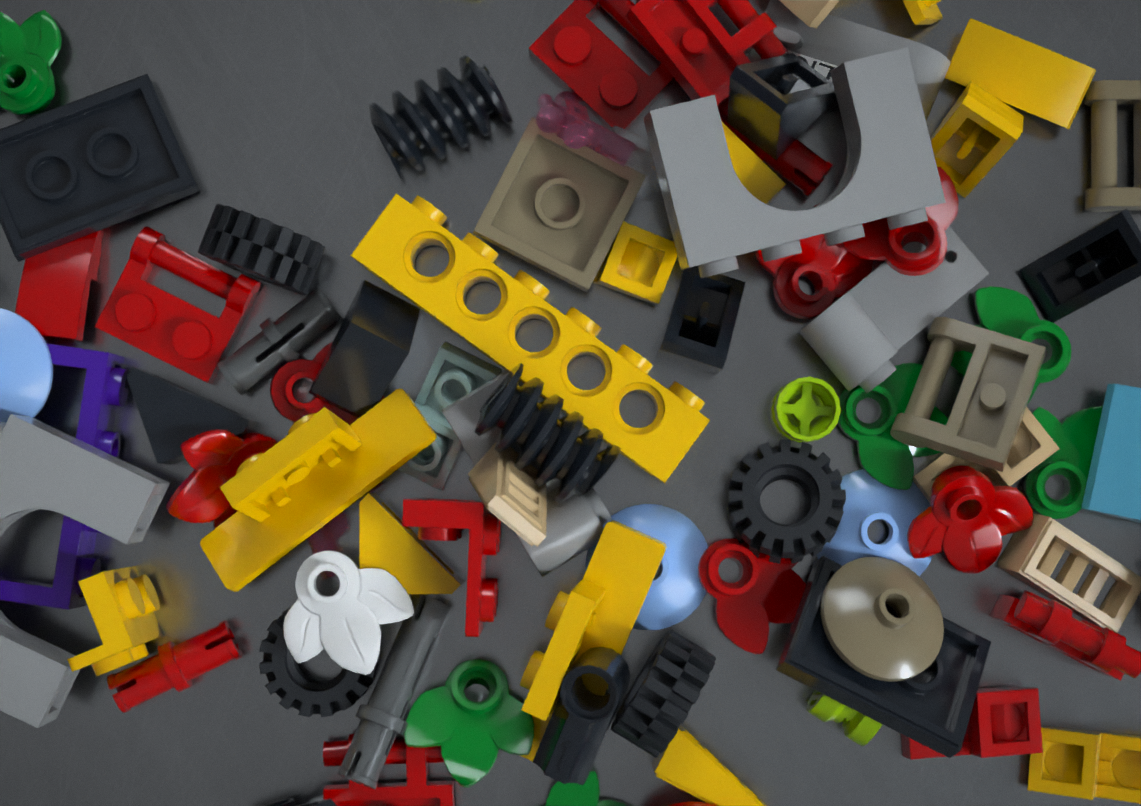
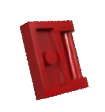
(596, 67)
(168, 324)

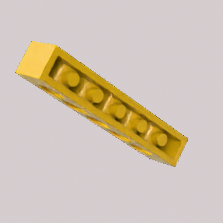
(390, 255)

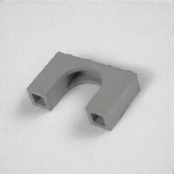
(885, 174)
(80, 481)

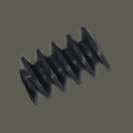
(439, 114)
(544, 437)

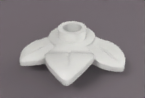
(348, 620)

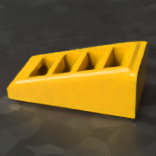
(700, 773)

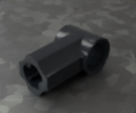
(582, 717)

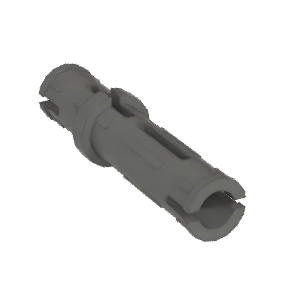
(393, 692)

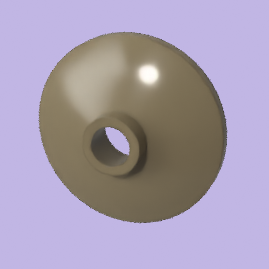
(864, 629)

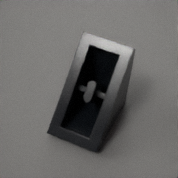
(776, 101)
(1086, 266)
(701, 321)
(366, 350)
(177, 414)

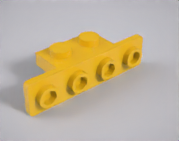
(309, 482)
(593, 615)

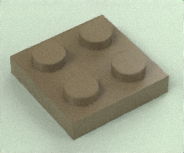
(559, 206)

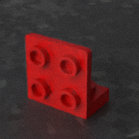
(444, 521)

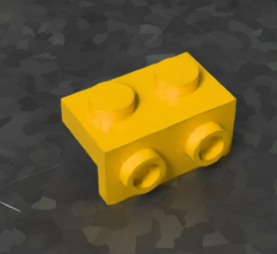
(124, 617)

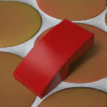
(57, 287)
(1000, 724)

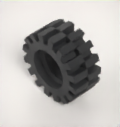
(261, 249)
(791, 464)
(300, 691)
(663, 693)

